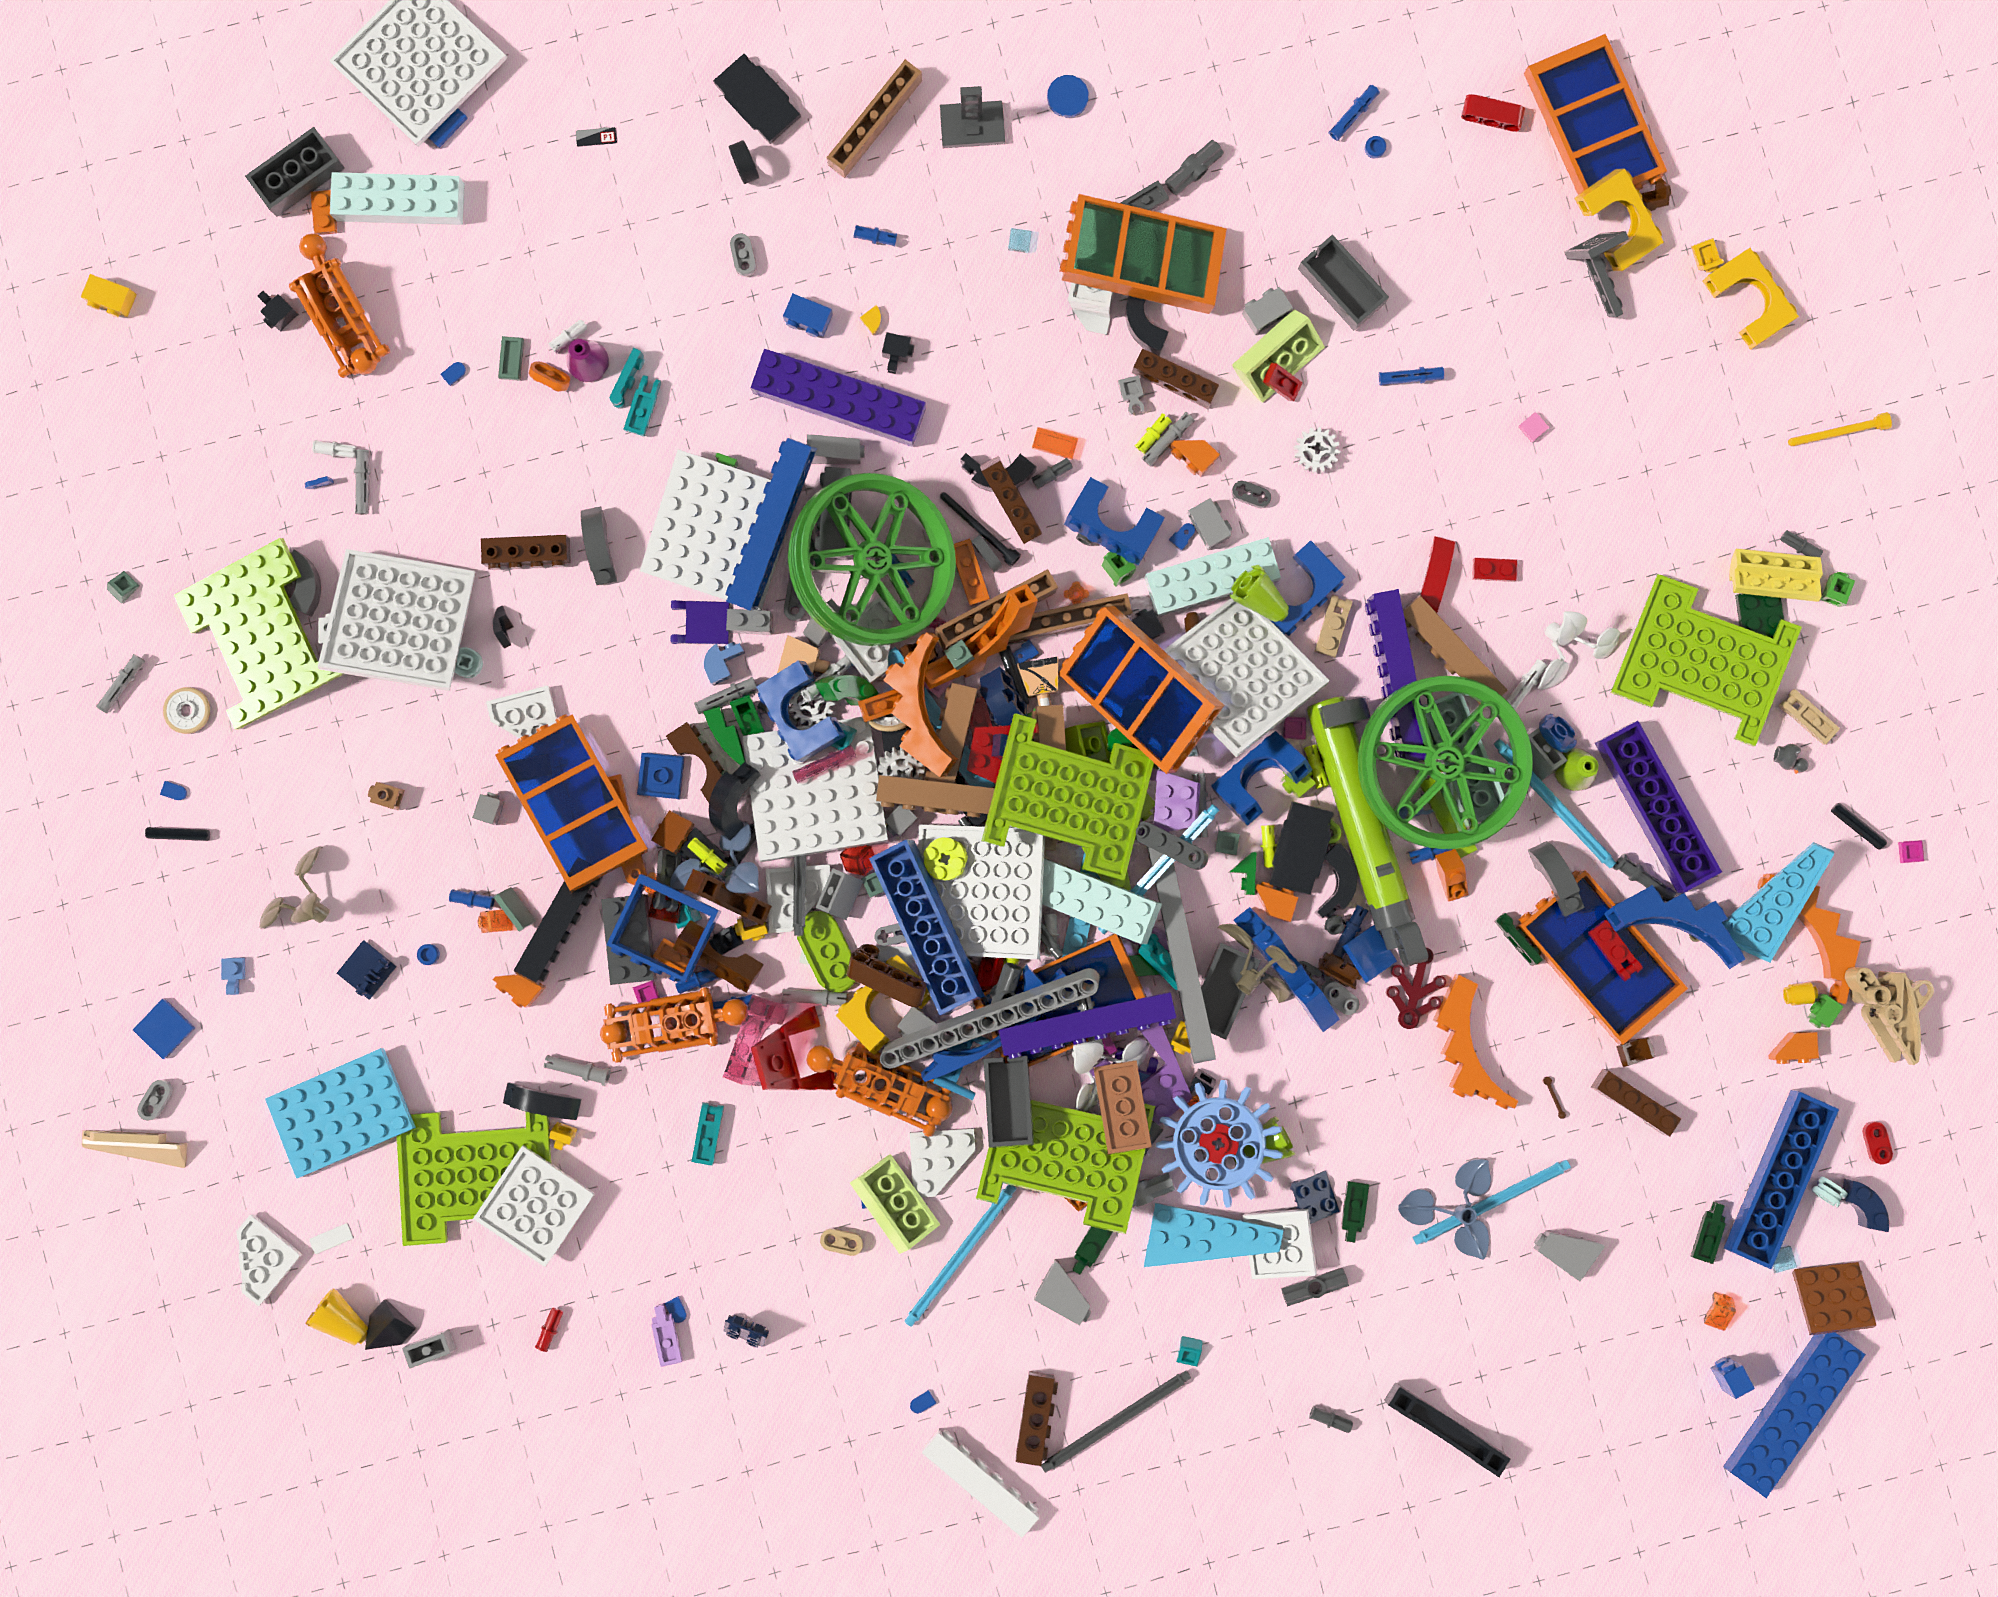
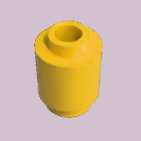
(1800, 994)

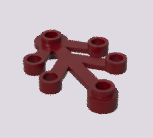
(1414, 993)

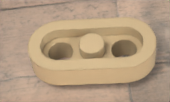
(841, 1242)

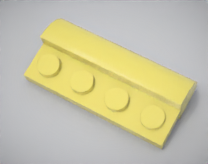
(1776, 575)

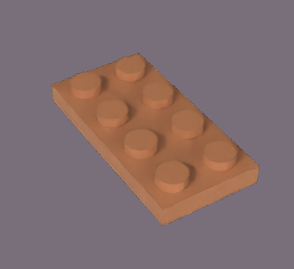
(1122, 1107)

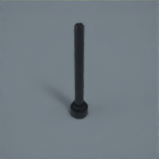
(1011, 556)

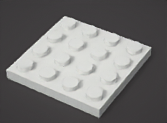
(534, 1206)

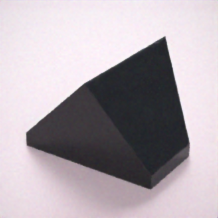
(387, 1327)

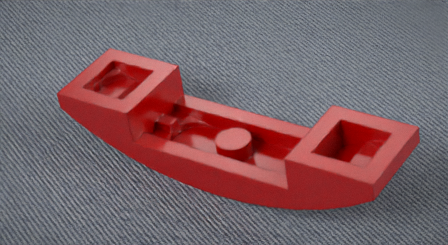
(1437, 571)

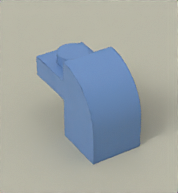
(715, 661)

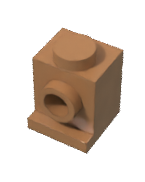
(393, 795)

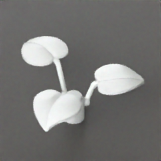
(1573, 625)
(1088, 1054)

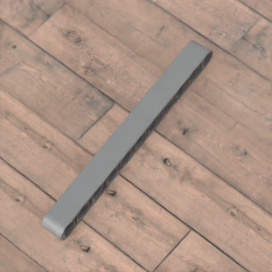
(1183, 963)
(996, 1012)

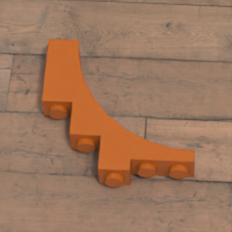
(992, 638)
(911, 709)
(1469, 1075)

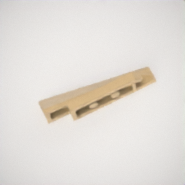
(137, 1145)

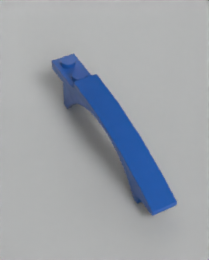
(950, 1060)

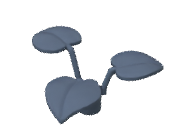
(737, 878)
(1474, 1237)

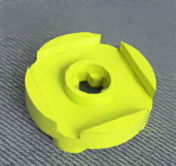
(933, 857)

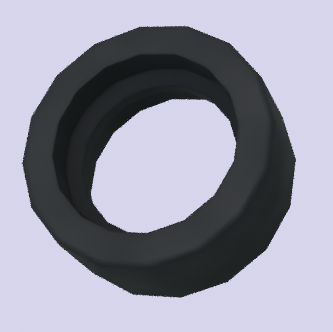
(743, 162)

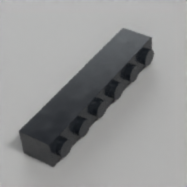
(553, 931)

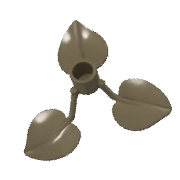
(309, 908)
(1252, 978)

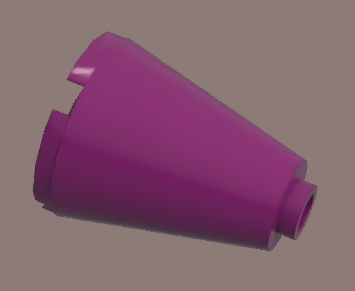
(587, 360)

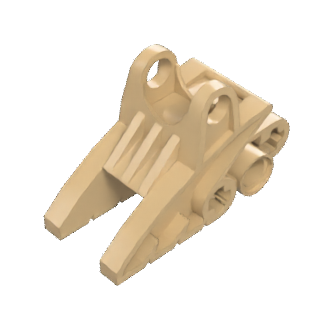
(1896, 1007)

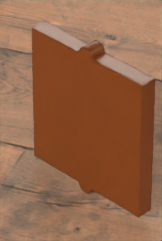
(672, 832)

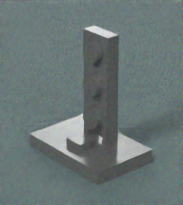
(972, 121)
(1589, 251)

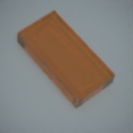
(1054, 443)

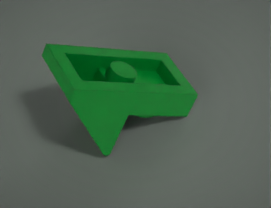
(747, 715)
(1248, 867)

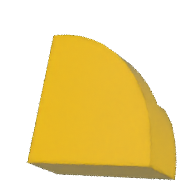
(872, 319)

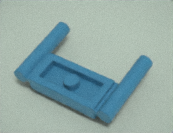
(949, 1080)

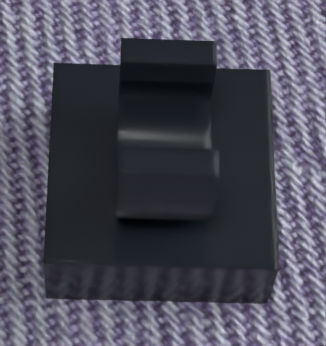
(1205, 1079)

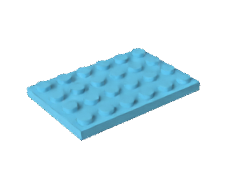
(340, 1113)

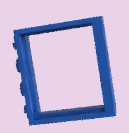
(640, 958)

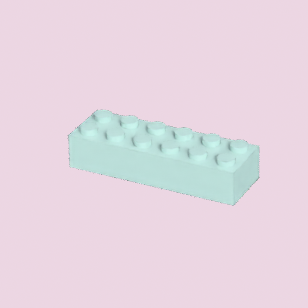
(397, 198)
(1207, 577)
(1484, 794)
(1098, 902)

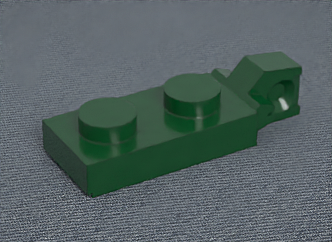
(1518, 939)
(1354, 1209)
(1709, 1234)
(1090, 1248)

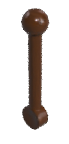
(1547, 1081)

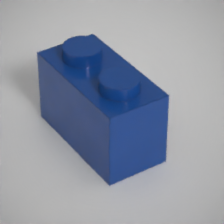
(807, 316)
(1732, 1377)

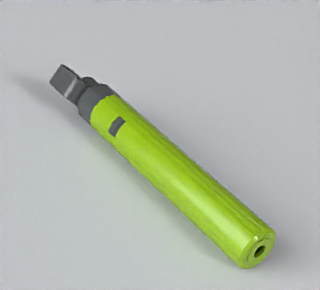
(1368, 840)

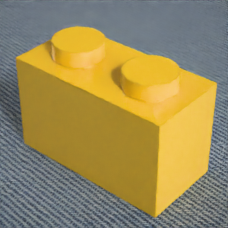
(108, 295)

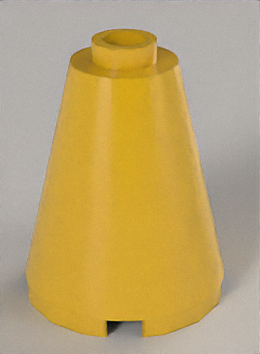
(338, 1319)

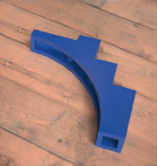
(1678, 913)
(1299, 983)

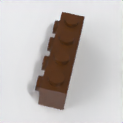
(525, 551)

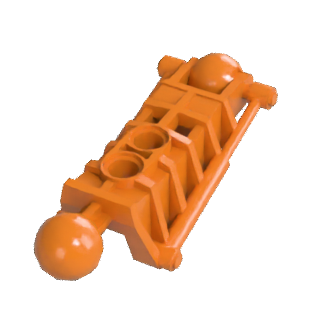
(323, 310)
(641, 1028)
(937, 1107)

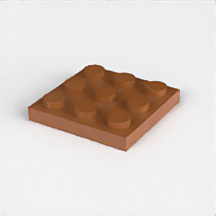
(1834, 1298)

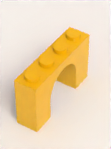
(1642, 233)
(1749, 270)
(857, 1016)

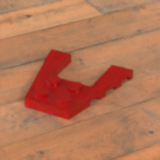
(980, 756)
(777, 1062)

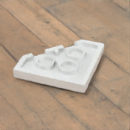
(870, 660)
(523, 711)
(780, 894)
(938, 1158)
(262, 1259)

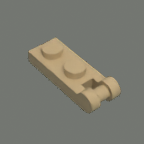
(1333, 626)
(1809, 717)

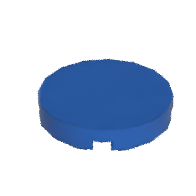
(1067, 96)
(1557, 733)

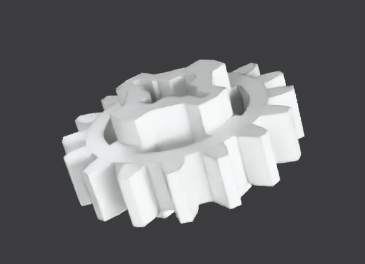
(1325, 450)
(801, 707)
(901, 765)

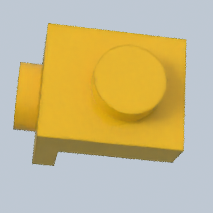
(1707, 255)
(755, 932)
(1180, 1039)

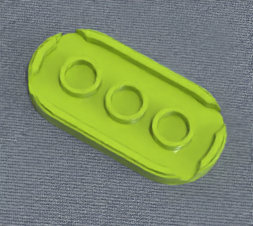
(826, 951)

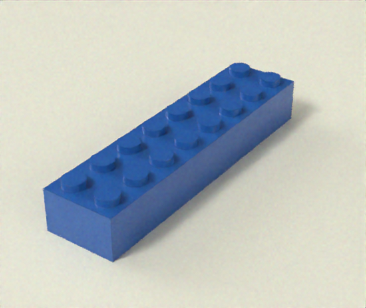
(771, 524)
(926, 927)
(1781, 1178)
(1793, 1411)

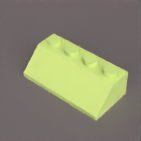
(1288, 344)
(895, 1204)

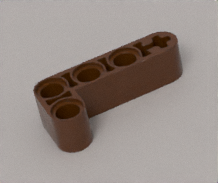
(884, 978)

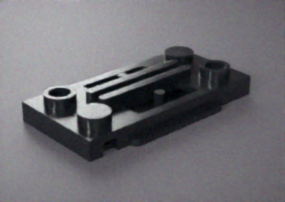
(757, 98)
(1301, 848)

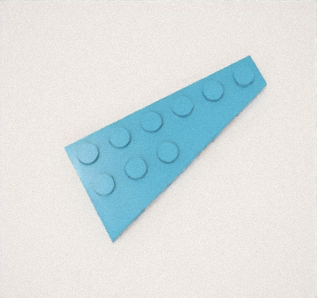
(1769, 914)
(1194, 1236)

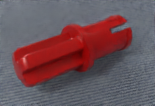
(549, 1330)

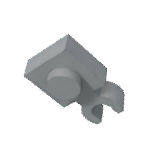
(1131, 391)

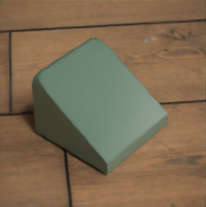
(122, 586)

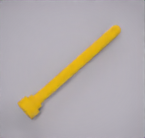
(1881, 421)

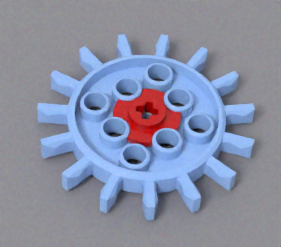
(1253, 1135)

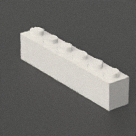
(980, 1482)

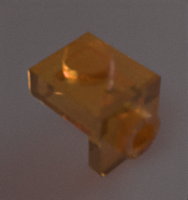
(494, 921)
(1720, 1311)

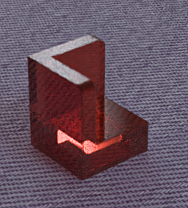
(857, 859)
(663, 914)

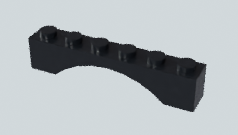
(1447, 1429)

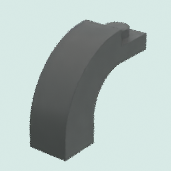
(596, 545)
(308, 586)
(1344, 713)
(1558, 875)

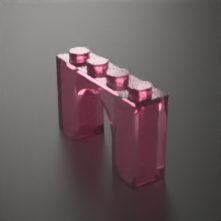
(759, 1016)

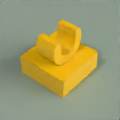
(562, 1134)

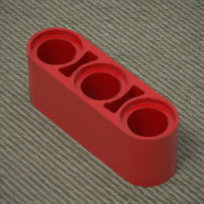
(1493, 112)

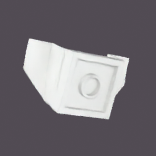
(1091, 307)

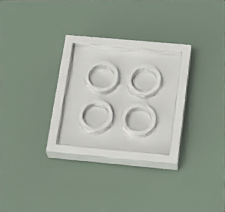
(1296, 1251)

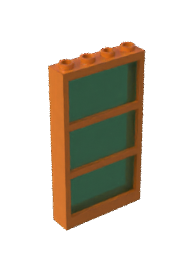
(1143, 254)

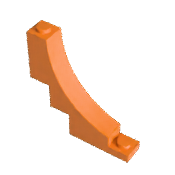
(1836, 951)

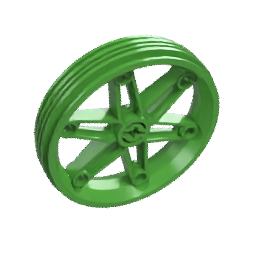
(942, 552)
(1520, 769)

